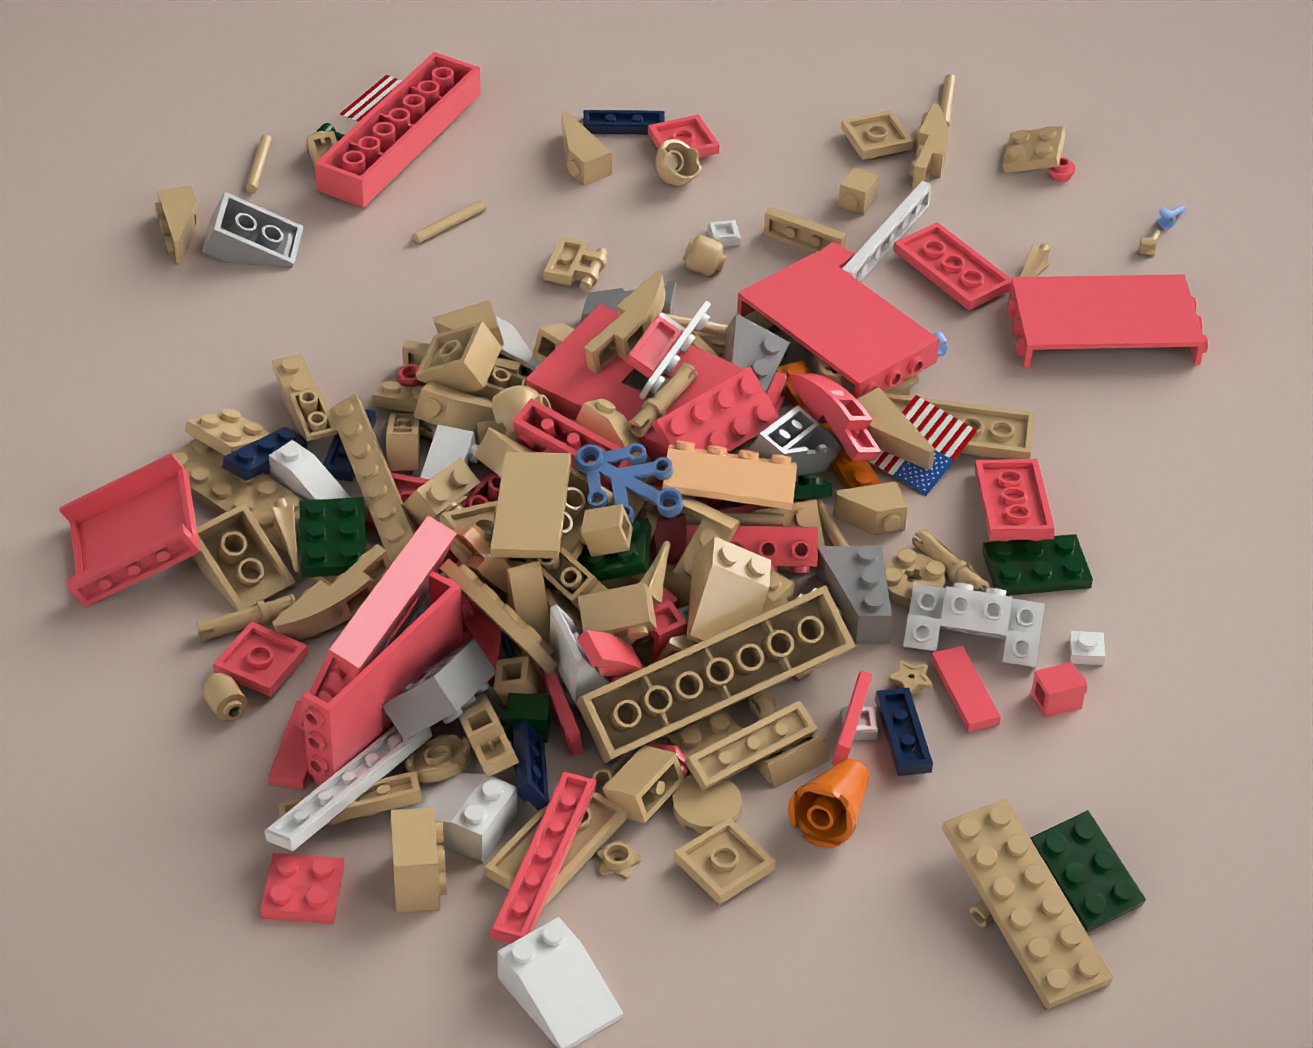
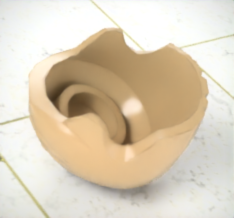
(677, 162)

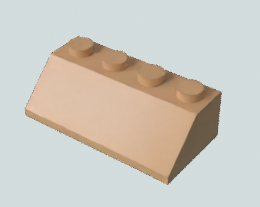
(732, 476)

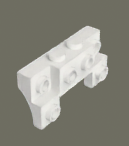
(977, 614)

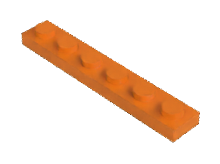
(850, 473)

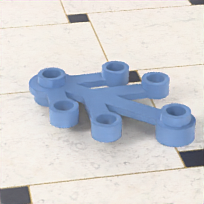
(626, 478)

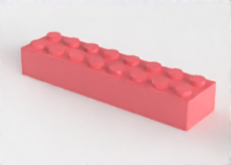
(397, 129)

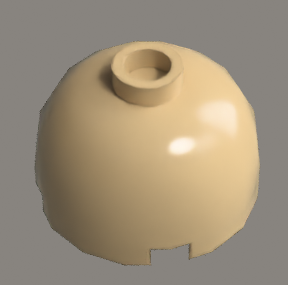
(510, 402)

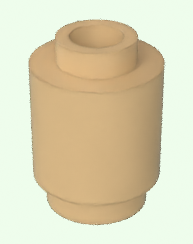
(224, 697)

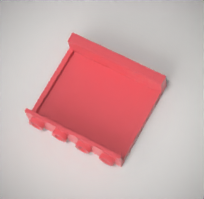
(131, 529)

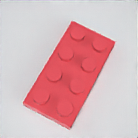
(953, 266)
(721, 415)
(1014, 500)

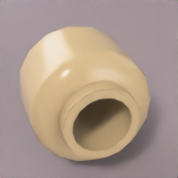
(704, 255)

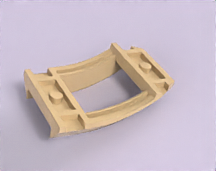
(712, 525)

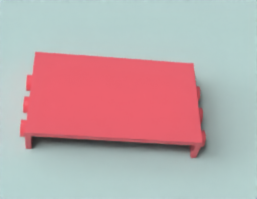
(1104, 313)
(842, 323)
(355, 716)

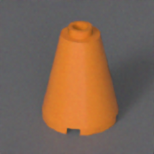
(830, 804)

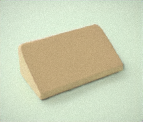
(794, 760)

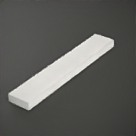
(889, 232)
(343, 788)

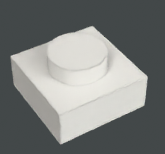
(1087, 648)

